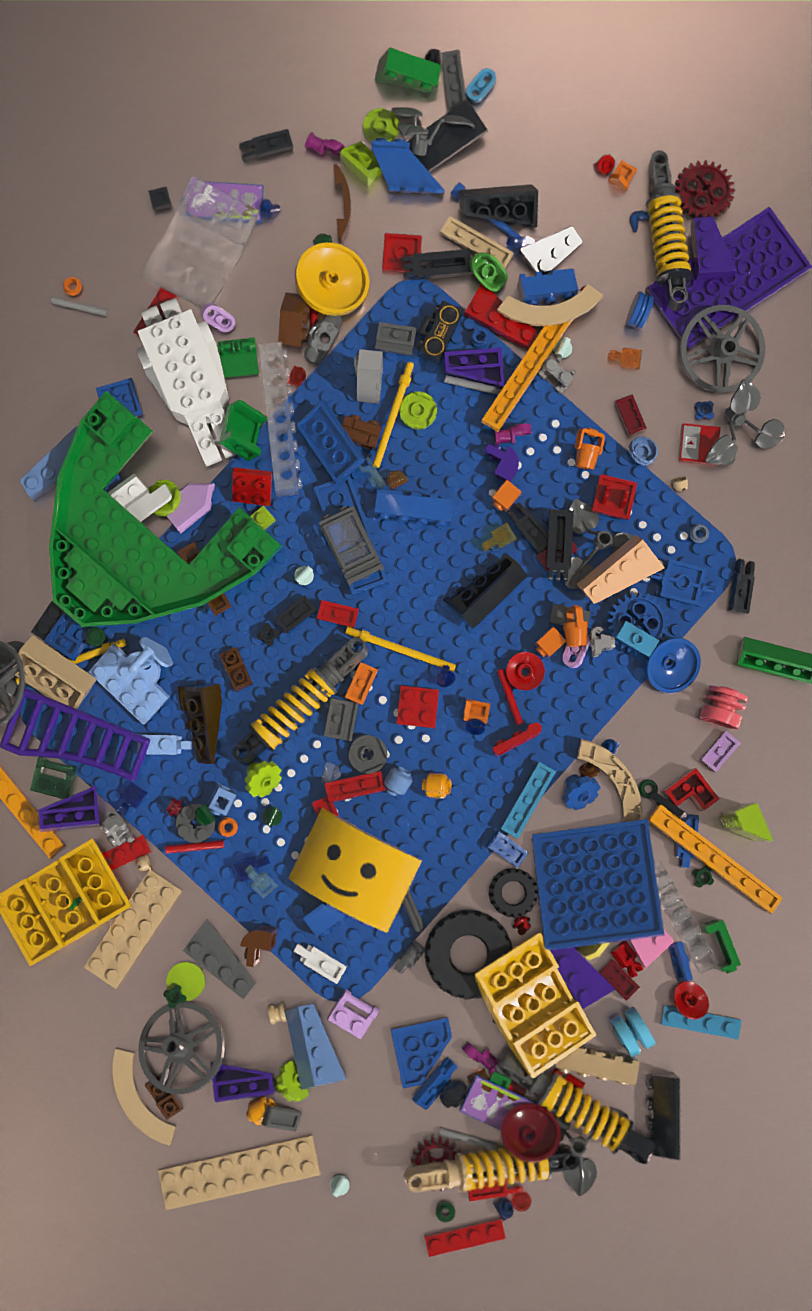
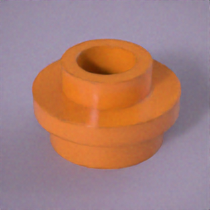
(68, 282)
(223, 831)

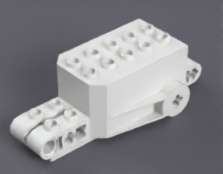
(186, 373)

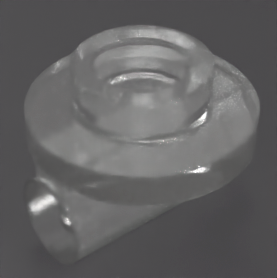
(331, 773)

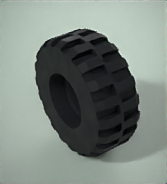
(443, 937)

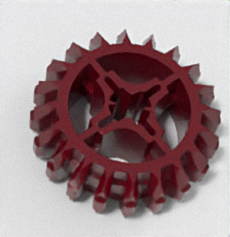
(429, 1155)

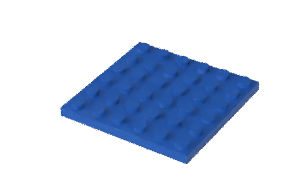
(597, 885)

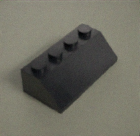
(664, 1114)

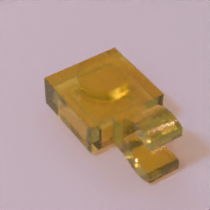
(501, 537)

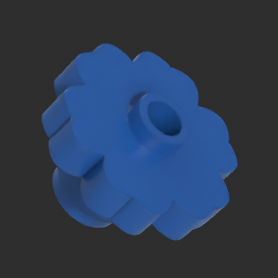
(580, 791)

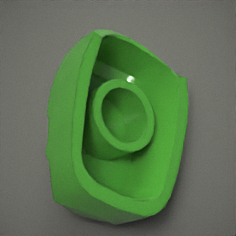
(488, 271)

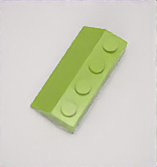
(747, 822)

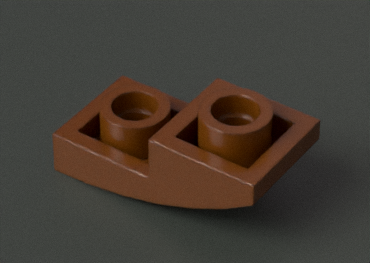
(236, 669)
(166, 1102)

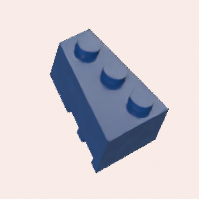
(547, 287)

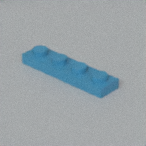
(528, 800)
(708, 1024)

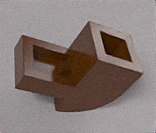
(258, 938)

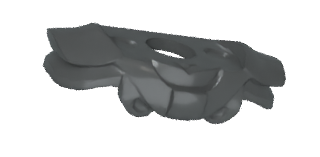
(315, 348)

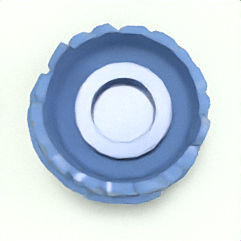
(643, 450)

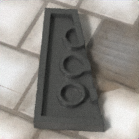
(217, 958)

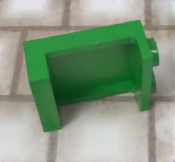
(242, 429)
(726, 945)

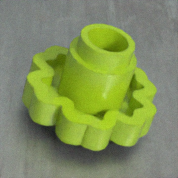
(262, 778)
(289, 1084)

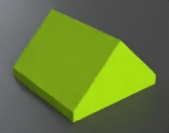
(361, 162)

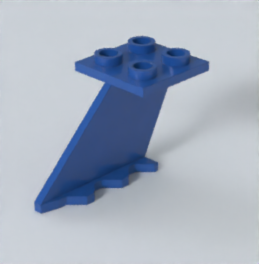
(402, 169)

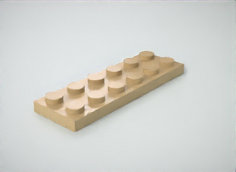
(133, 929)

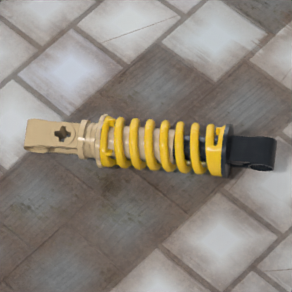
(486, 1168)

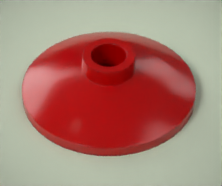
(532, 664)
(697, 999)

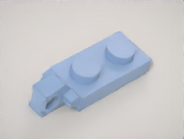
(166, 745)

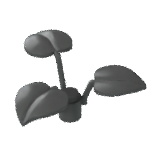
(420, 139)
(744, 399)
(584, 521)
(585, 1174)

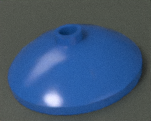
(681, 668)

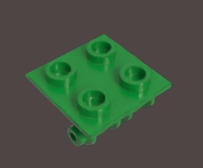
(238, 357)

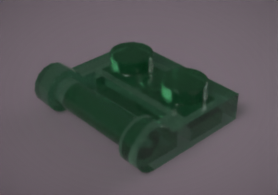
(51, 784)

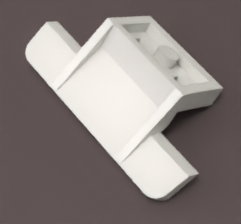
(138, 499)

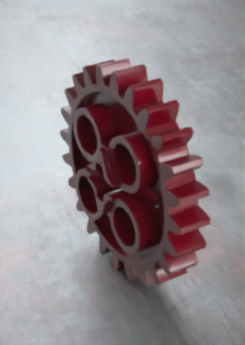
(719, 183)

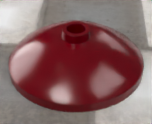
(532, 1121)

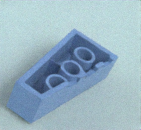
(44, 474)
(312, 1048)

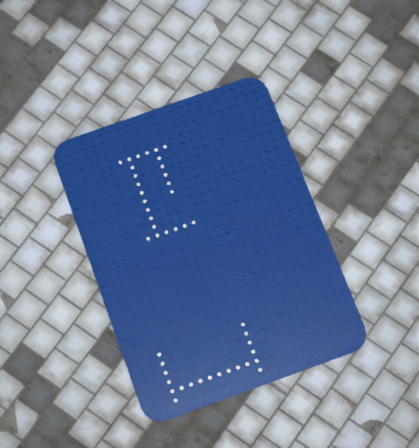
(409, 610)

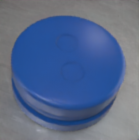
(639, 310)

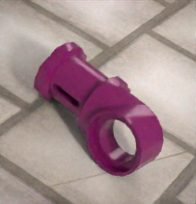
(320, 145)
(508, 435)
(485, 1057)

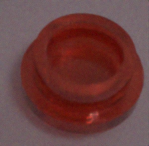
(521, 1201)

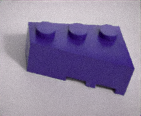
(71, 813)

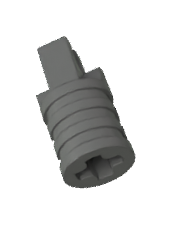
(409, 956)

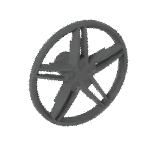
(722, 348)
(8, 684)
(180, 1048)

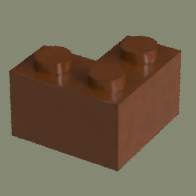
(293, 315)

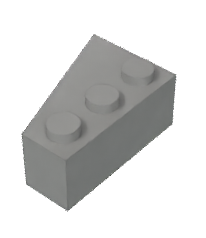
(369, 375)

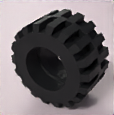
(528, 901)

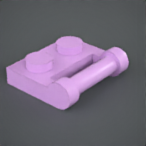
(349, 1019)

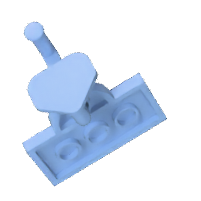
(131, 679)

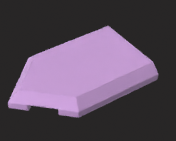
(193, 505)

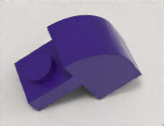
(507, 461)

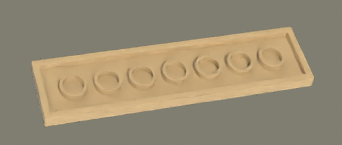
(239, 1172)

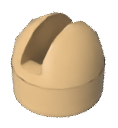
(680, 483)
(144, 863)

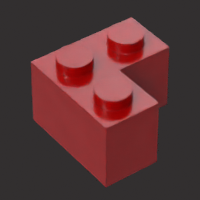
(692, 786)

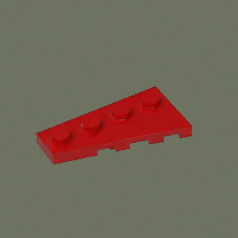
(484, 311)

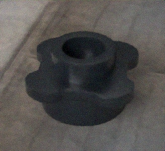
(263, 634)

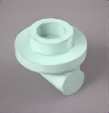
(563, 348)
(304, 575)
(339, 1185)

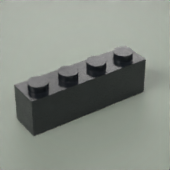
(502, 203)
(486, 591)

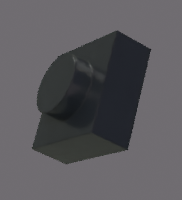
(160, 198)

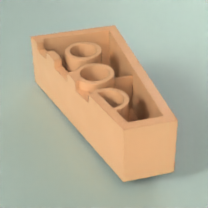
(620, 570)

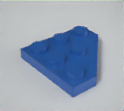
(419, 1049)

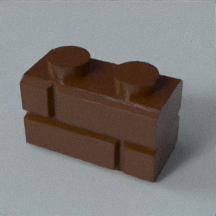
(361, 432)

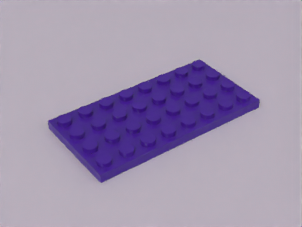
(764, 264)

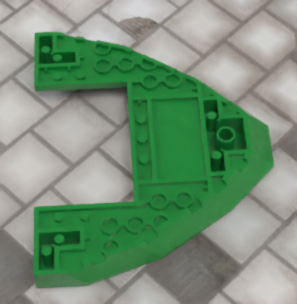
(108, 561)

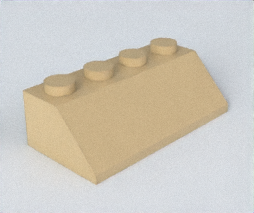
(54, 674)

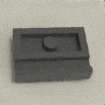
(395, 339)
(341, 719)

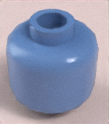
(398, 781)

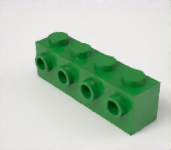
(775, 659)

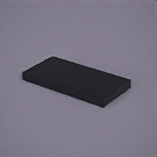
(451, 137)

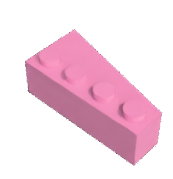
(650, 948)

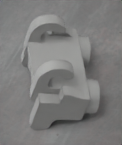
(558, 372)
(601, 643)
(116, 829)

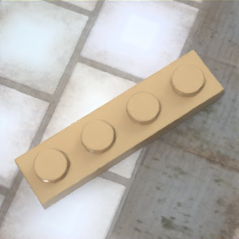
(475, 241)

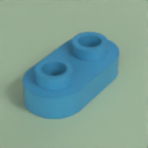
(479, 86)

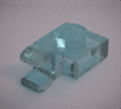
(375, 478)
(261, 883)

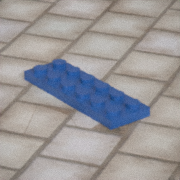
(331, 499)

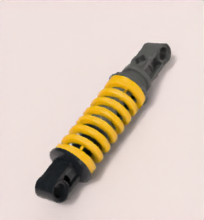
(668, 232)
(318, 684)
(559, 1094)

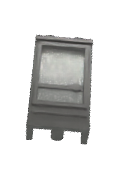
(350, 545)

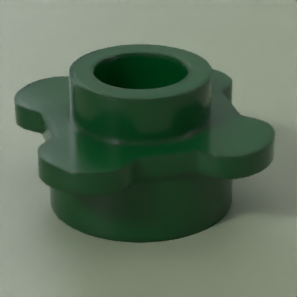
(708, 877)
(172, 1002)

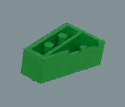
(407, 71)

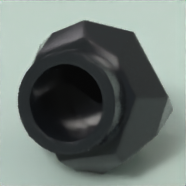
(453, 1094)

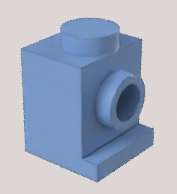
(228, 797)

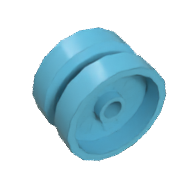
(631, 1032)

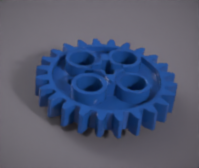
(651, 612)

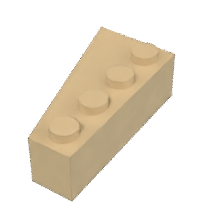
(601, 1064)

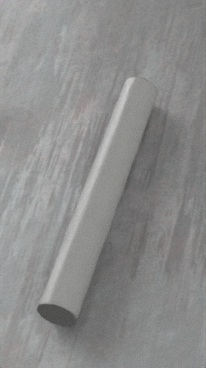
(79, 306)
(472, 385)
(468, 1139)

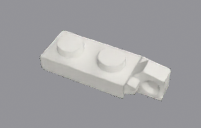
(321, 962)

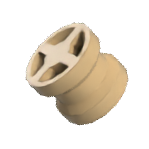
(277, 1013)

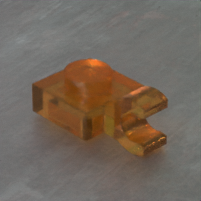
(629, 358)

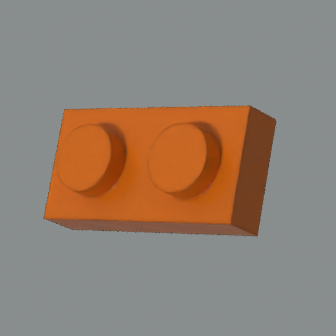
(361, 683)

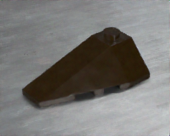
(203, 710)

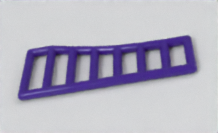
(61, 753)

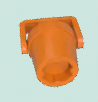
(586, 453)
(575, 631)

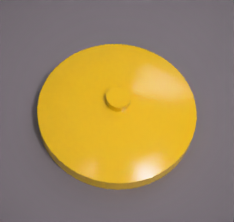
(331, 279)

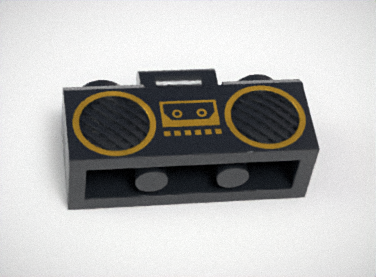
(444, 325)

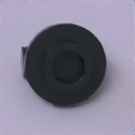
(433, 55)

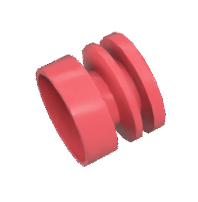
(723, 707)

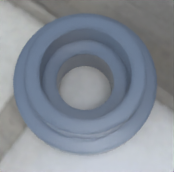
(705, 533)

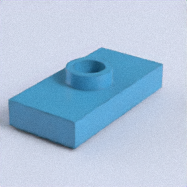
(637, 639)

